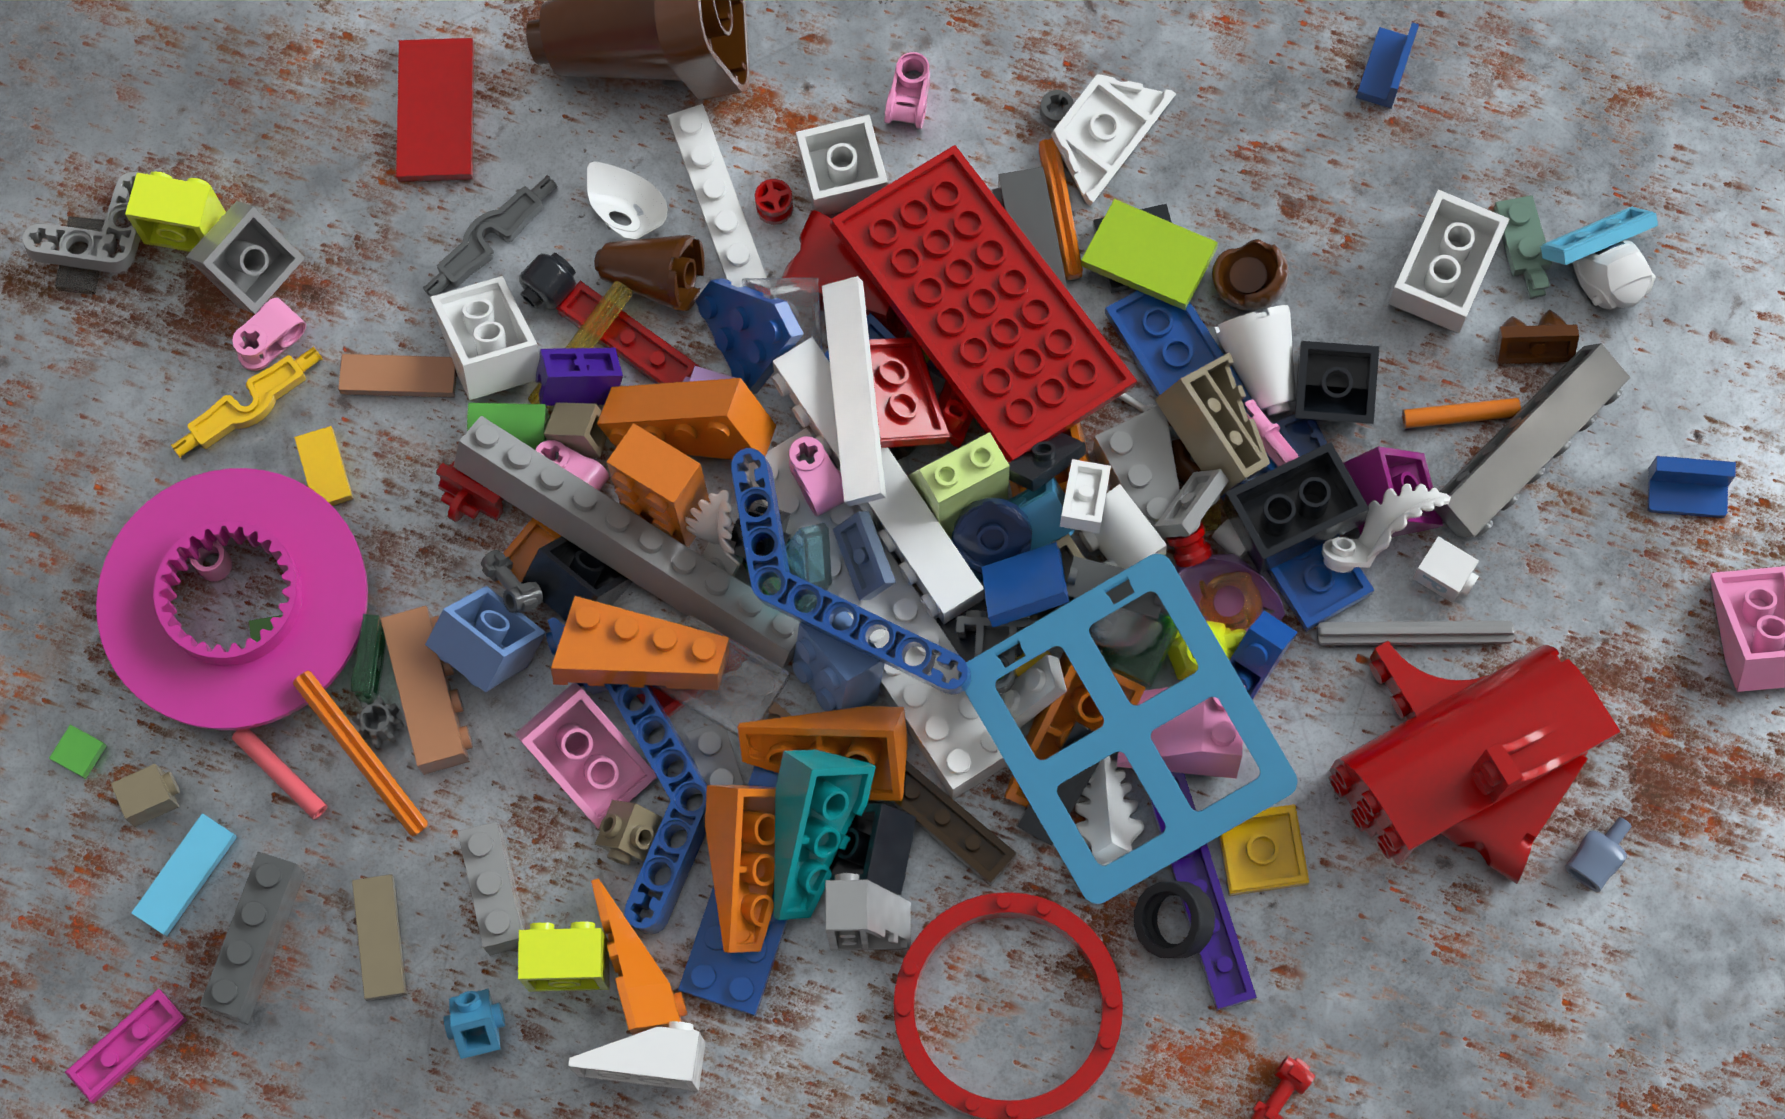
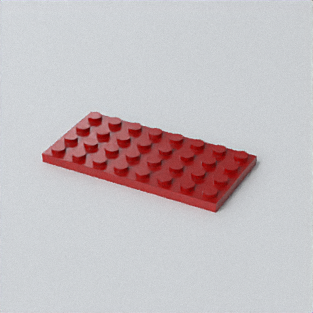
(983, 303)

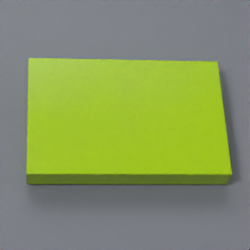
(1149, 254)

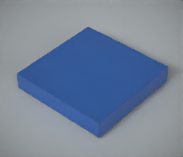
(1024, 584)

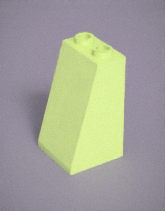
(962, 478)

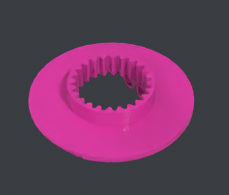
(247, 684)

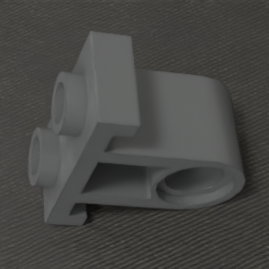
(990, 636)

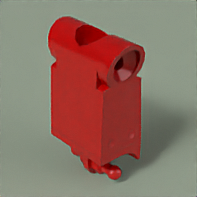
(827, 258)
(1510, 826)

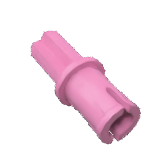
(1274, 443)

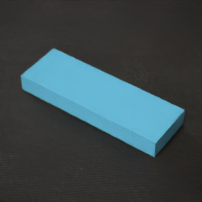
(1599, 235)
(184, 874)

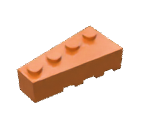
(691, 416)

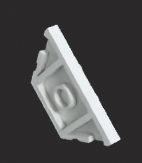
(1105, 130)

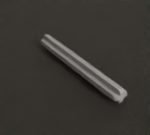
(1415, 632)

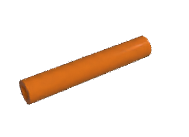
(1460, 413)

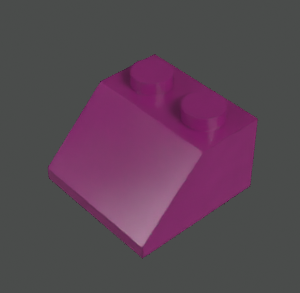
(1392, 468)

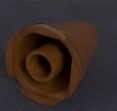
(655, 268)

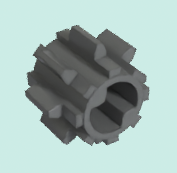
(371, 714)

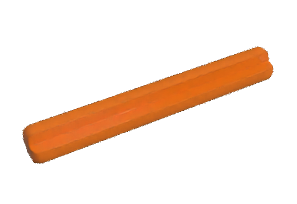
(1061, 208)

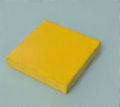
(1264, 853)

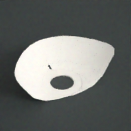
(617, 191)

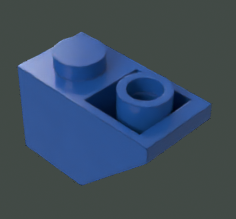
(1261, 651)

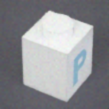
(1447, 570)

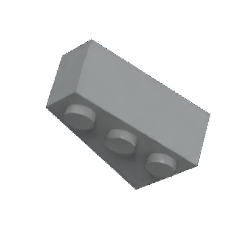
(1141, 461)
(865, 916)

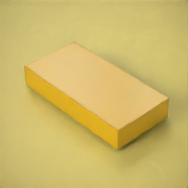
(324, 465)

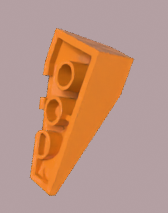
(642, 986)

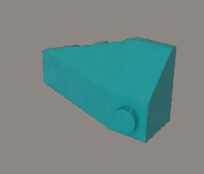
(813, 812)

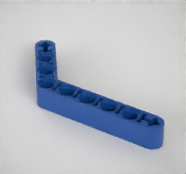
(828, 604)
(676, 817)

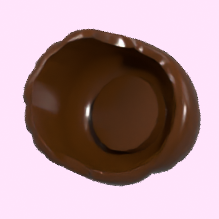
(1251, 275)

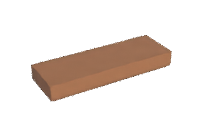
(397, 375)

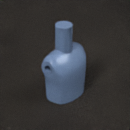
(1599, 856)

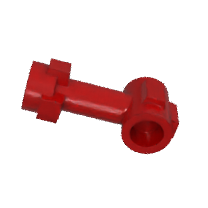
(1293, 1076)

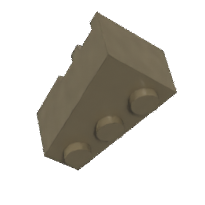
(1213, 422)

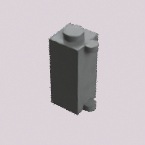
(1088, 574)

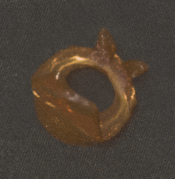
(1252, 600)

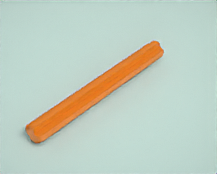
(360, 753)

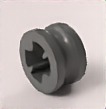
(1054, 96)

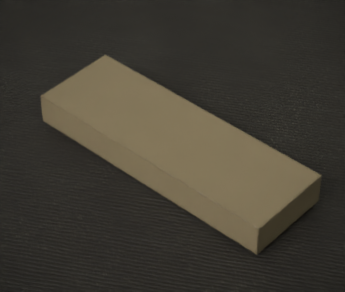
(379, 937)

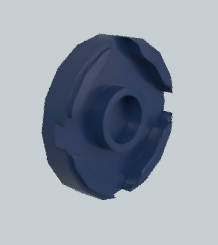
(991, 532)

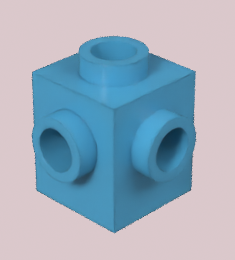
(474, 1023)

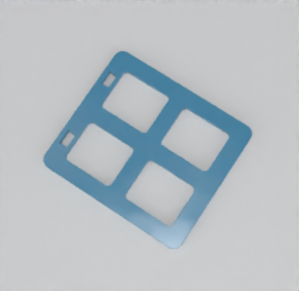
(1129, 730)

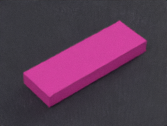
(126, 1046)

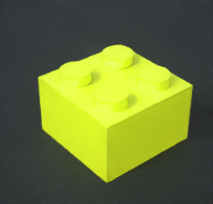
(172, 210)
(563, 958)

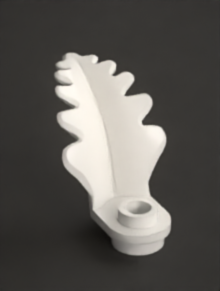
(1380, 523)
(711, 526)
(1107, 814)

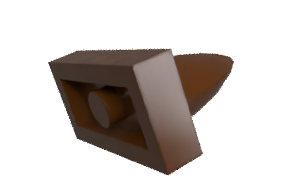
(1545, 343)

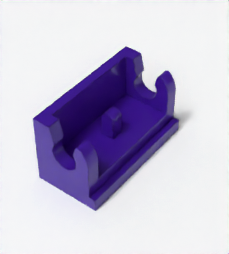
(577, 375)

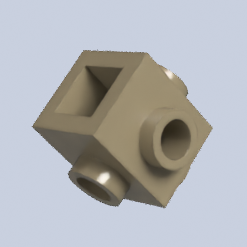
(627, 832)

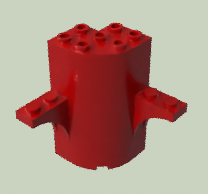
(1465, 744)

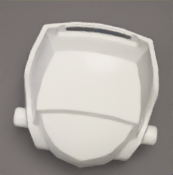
(1615, 276)

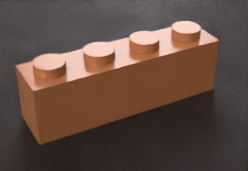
(426, 692)

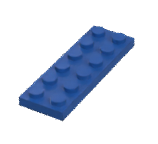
(738, 977)

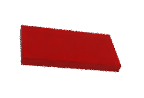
(435, 110)

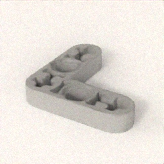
(99, 242)

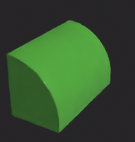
(520, 420)

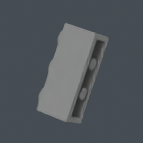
(492, 887)

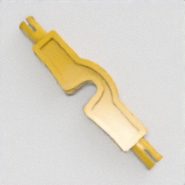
(230, 415)

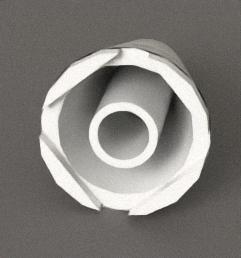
(1262, 356)

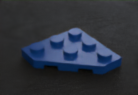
(748, 329)

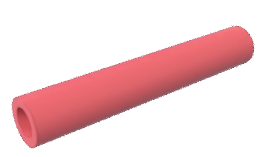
(279, 772)

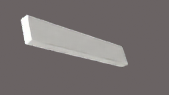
(853, 391)

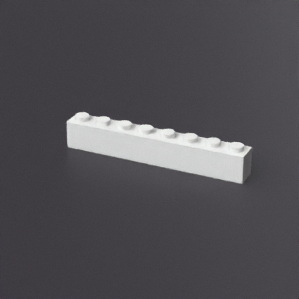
(902, 516)

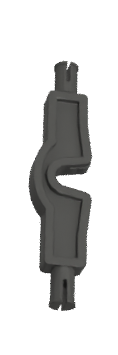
(504, 222)

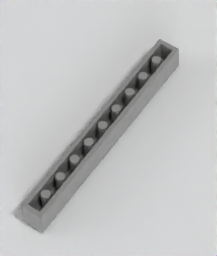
(624, 541)

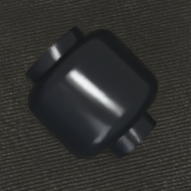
(547, 281)

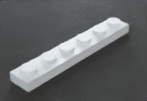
(716, 195)

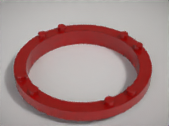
(1021, 907)

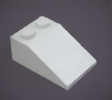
(487, 337)
(653, 1058)

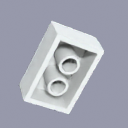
(1448, 261)

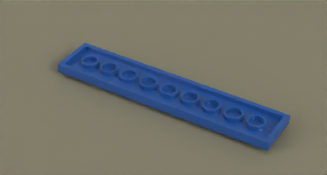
(1169, 346)

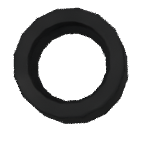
(1147, 919)

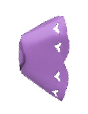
(1228, 599)

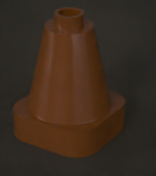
(646, 39)

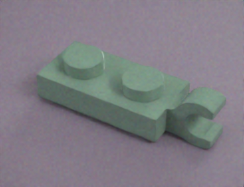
(1523, 242)

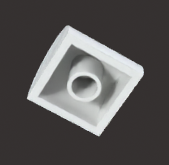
(1124, 532)

